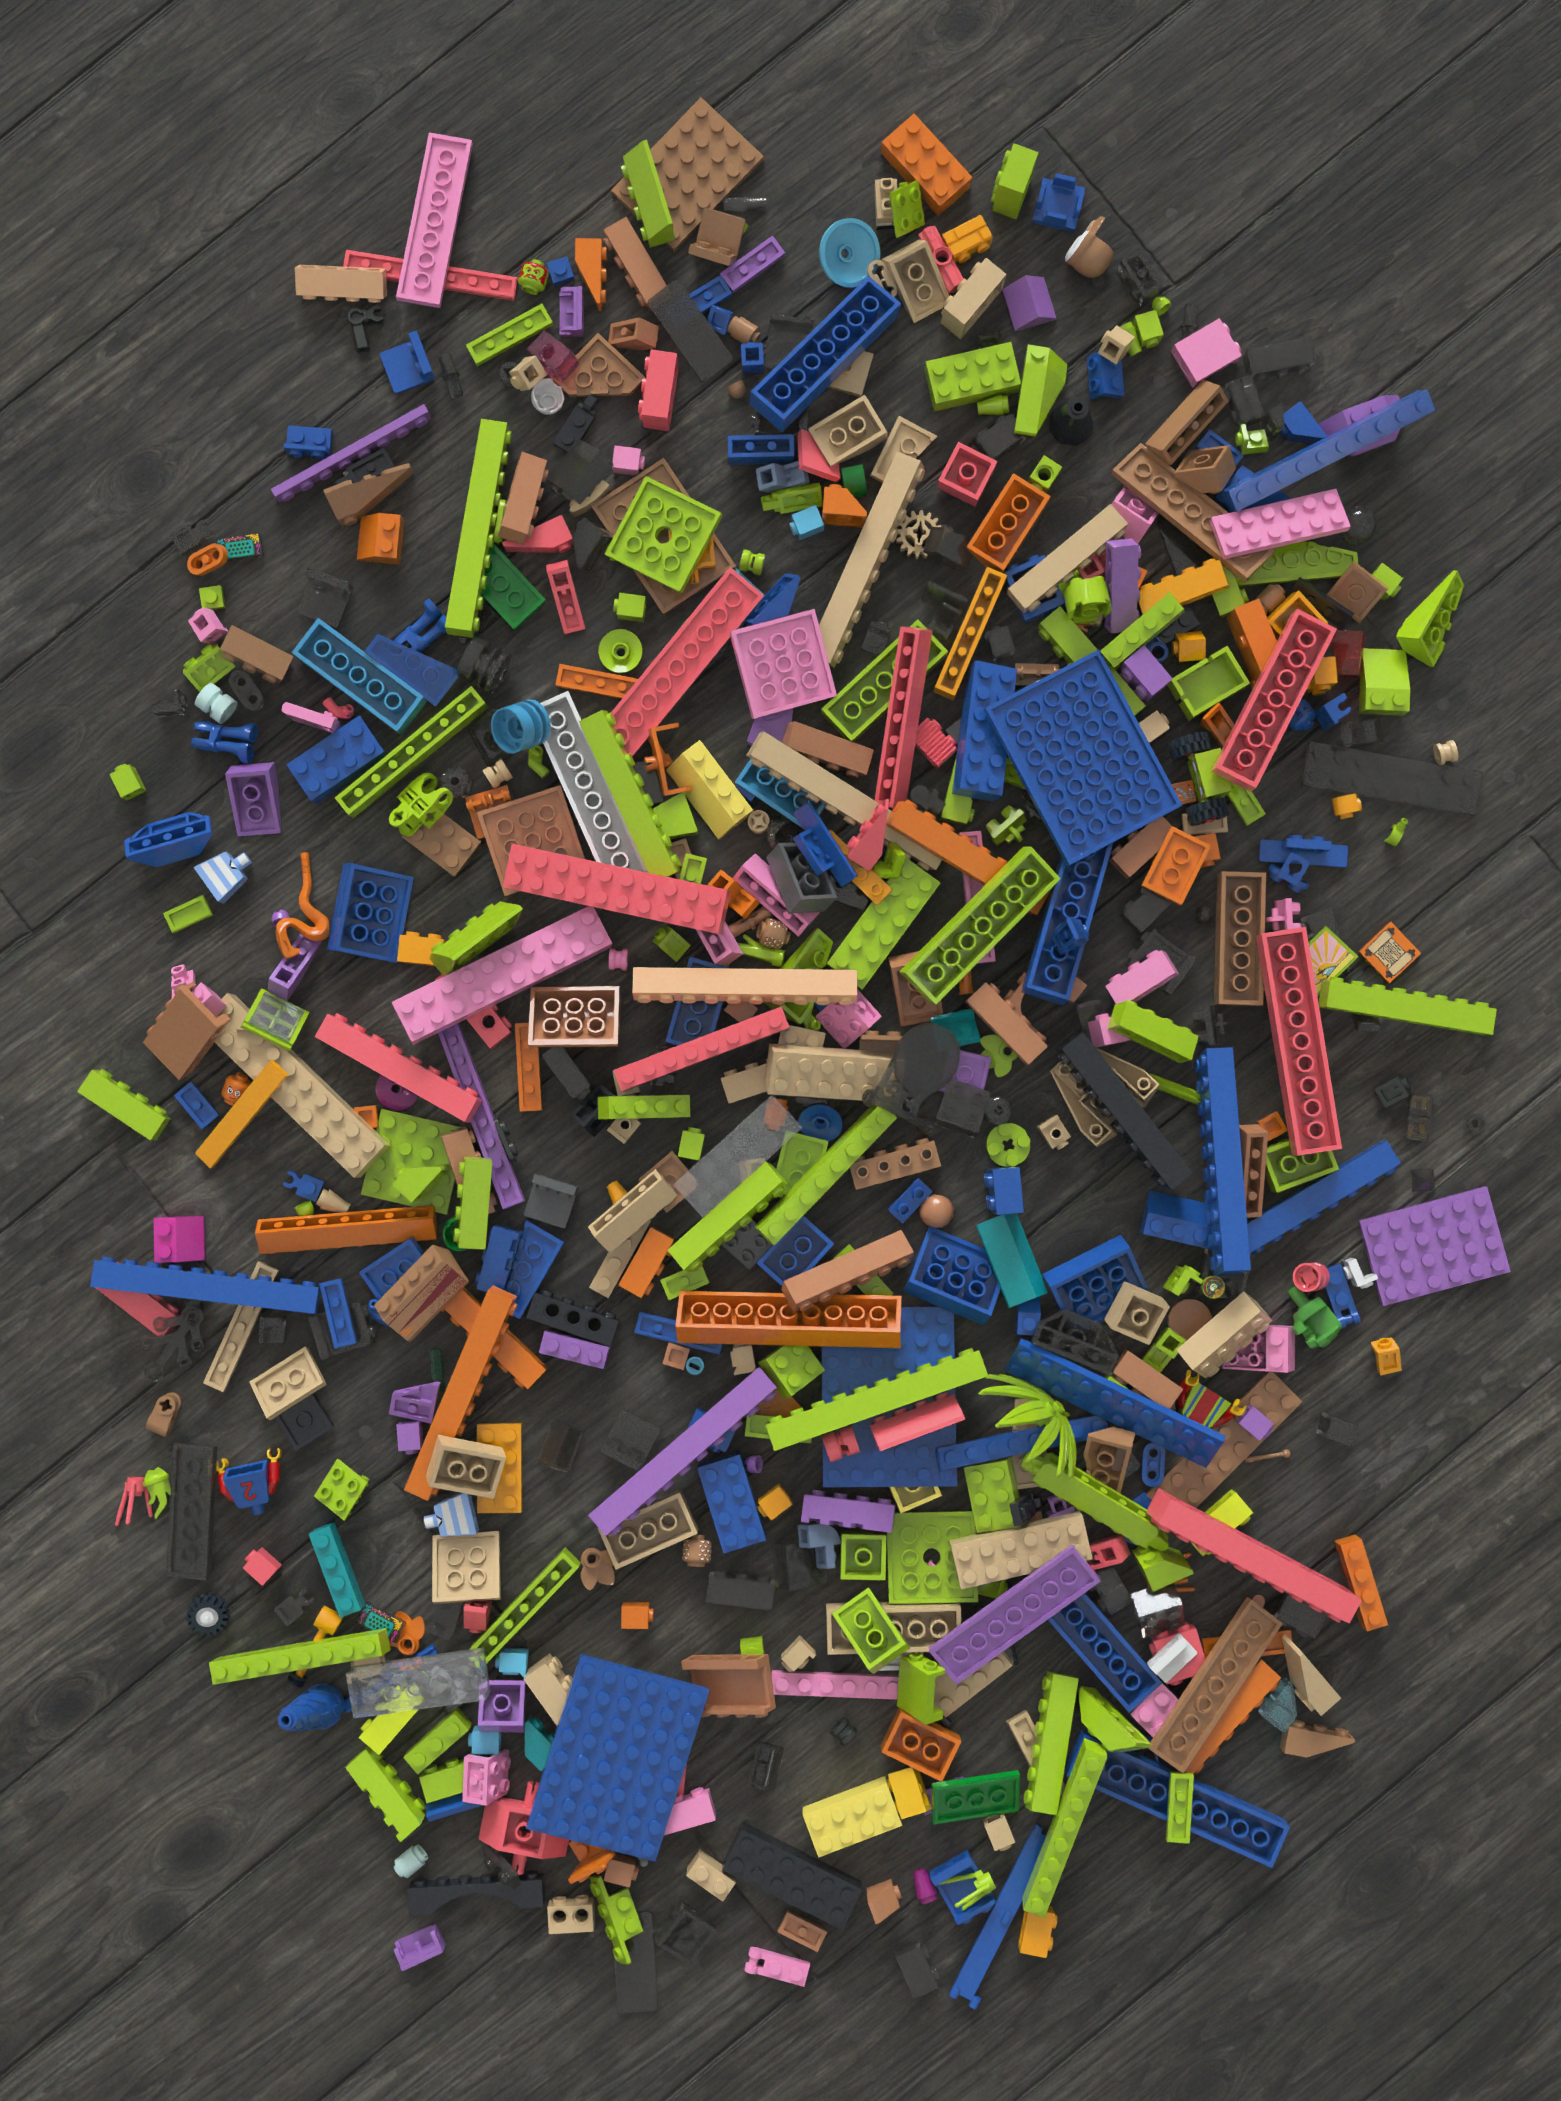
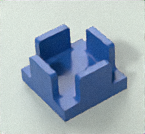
(1059, 203)

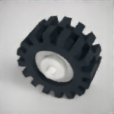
(207, 1614)

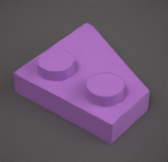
(416, 1402)

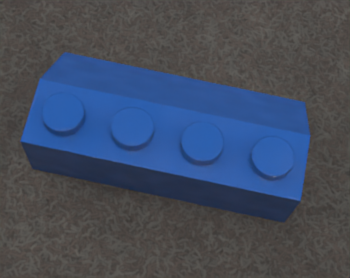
(1175, 1219)

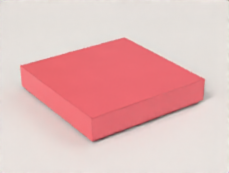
(812, 459)

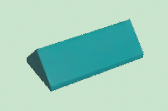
(1011, 1259)

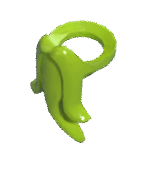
(157, 1484)

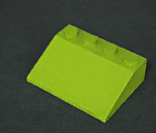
(476, 937)

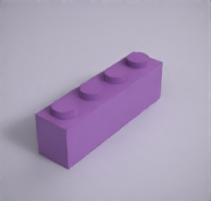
(1122, 583)

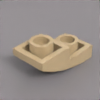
(600, 491)

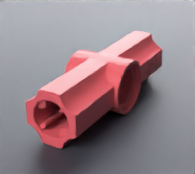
(948, 269)

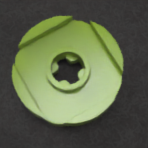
(1012, 1156)

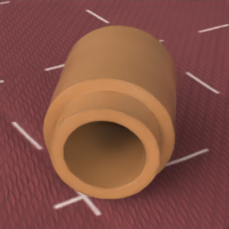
(743, 330)
(1271, 597)

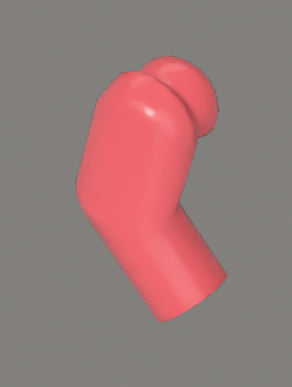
(340, 712)

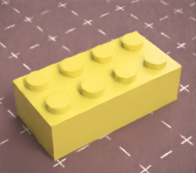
(851, 1816)

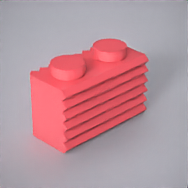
(934, 744)

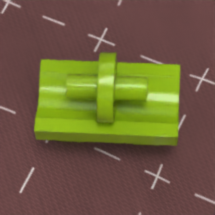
(1010, 828)

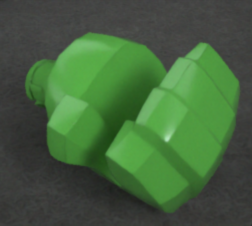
(1314, 1320)

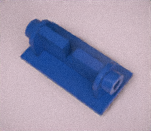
(910, 1200)

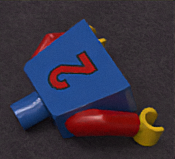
(250, 1483)

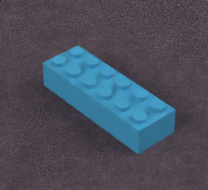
(359, 676)

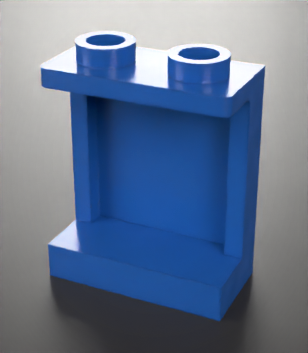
(955, 1891)

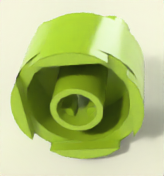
(1087, 599)

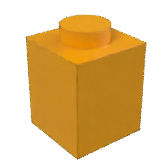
(1189, 646)
(774, 1502)

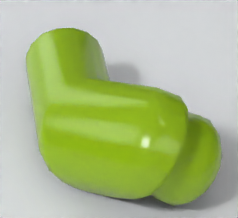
(535, 761)

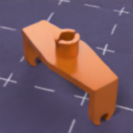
(657, 762)

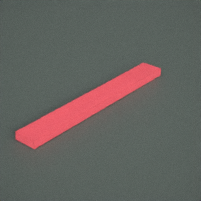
(457, 279)

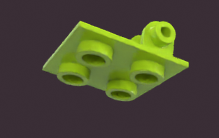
(906, 208)
(341, 1489)

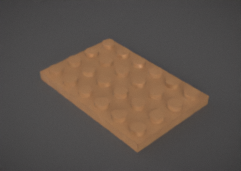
(697, 168)
(611, 512)

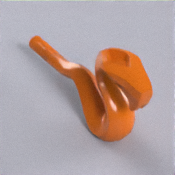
(317, 933)

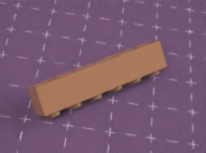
(847, 1270)

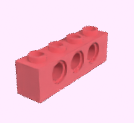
(495, 1034)

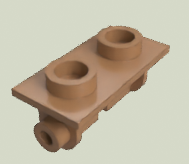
(1030, 673)

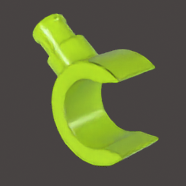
(1397, 832)

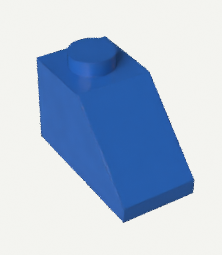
(1301, 426)
(1027, 1317)

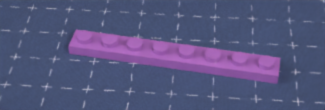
(360, 449)

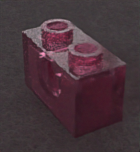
(554, 356)

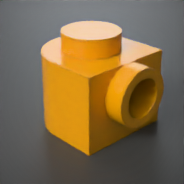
(1346, 806)

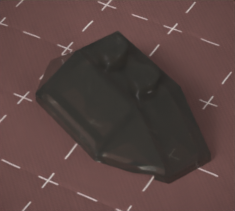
(1077, 1340)

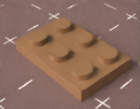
(445, 844)

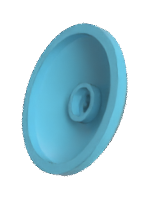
(860, 250)

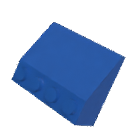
(370, 912)
(954, 1276)
(1094, 1279)

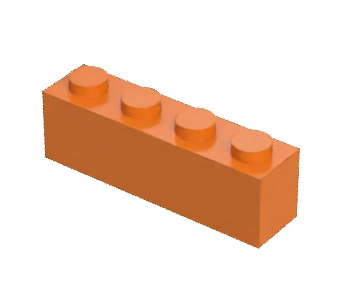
(1361, 1582)

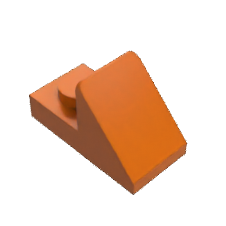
(1218, 724)

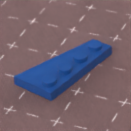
(417, 670)
(533, 1260)

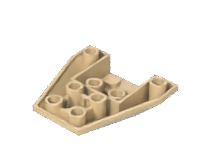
(1084, 1110)

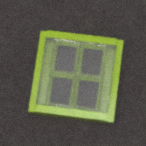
(275, 1019)

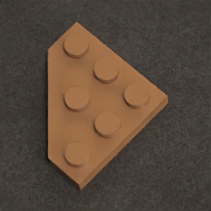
(601, 372)

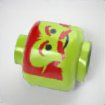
(533, 277)

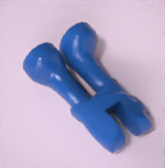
(411, 633)
(243, 750)

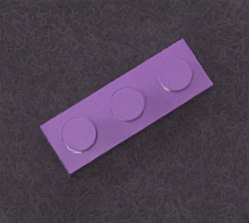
(752, 264)

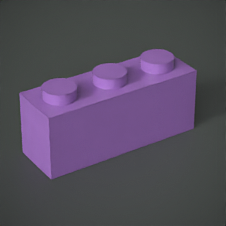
(574, 1349)

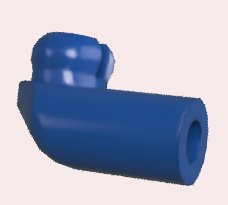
(374, 1313)

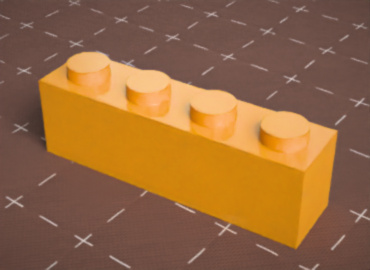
(1187, 587)

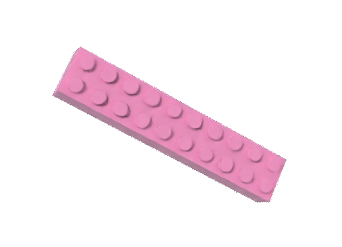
(502, 974)

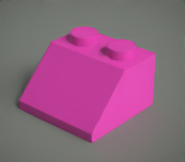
(179, 1239)

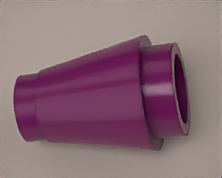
(924, 1886)

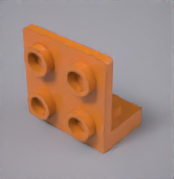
(591, 1860)

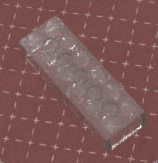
(738, 1155)
(418, 1683)

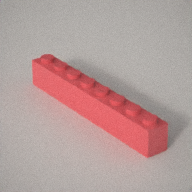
(903, 715)
(701, 1049)
(399, 1068)

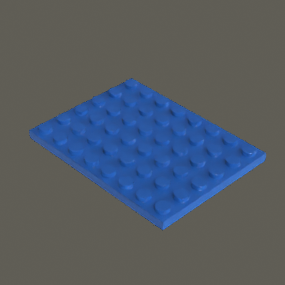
(1082, 757)
(925, 1338)
(617, 1758)

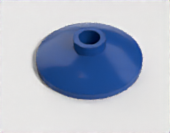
(823, 1129)

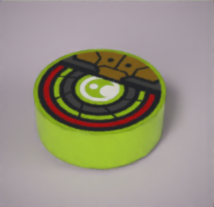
(1213, 1287)

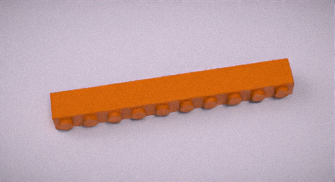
(464, 1382)

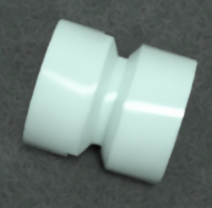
(213, 701)

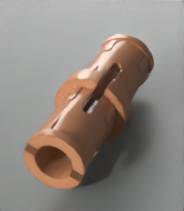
(750, 922)

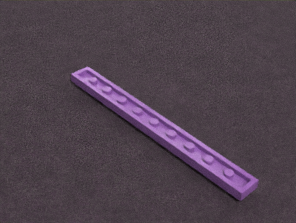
(482, 1122)

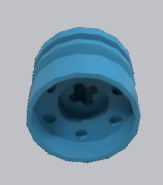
(520, 726)

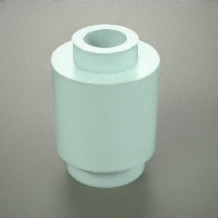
(410, 1861)

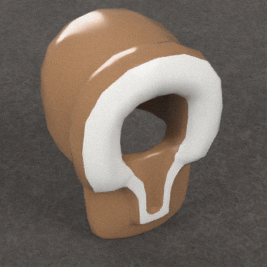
(1089, 253)

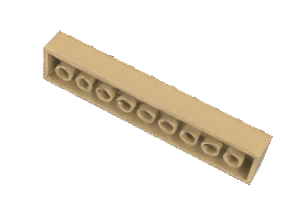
(304, 1095)

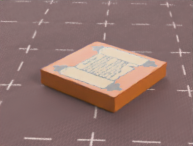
(1389, 952)

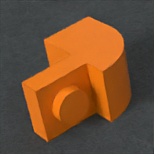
(740, 900)

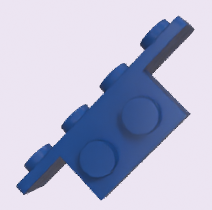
(820, 847)
(1315, 850)

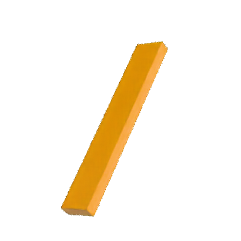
(241, 1113)

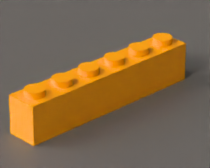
(970, 633)

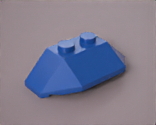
(169, 840)

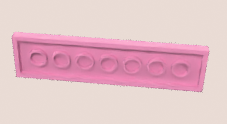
(434, 220)

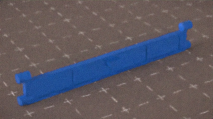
(998, 1920)

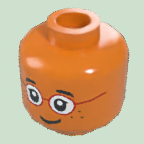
(234, 1087)

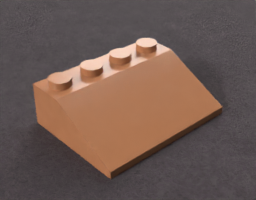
(574, 1016)

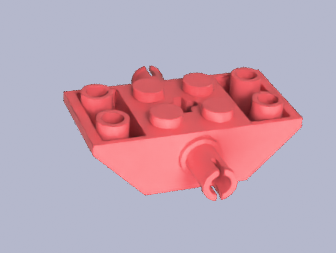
(504, 1831)

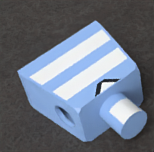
(223, 874)
(454, 1516)

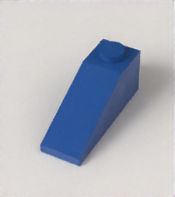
(1070, 935)

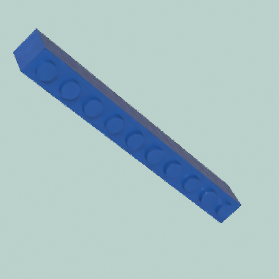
(1328, 450)
(205, 1287)

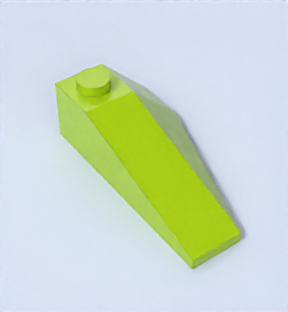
(1040, 385)
(1425, 626)
(810, 955)

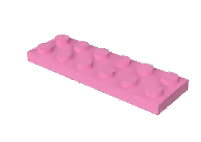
(1279, 524)

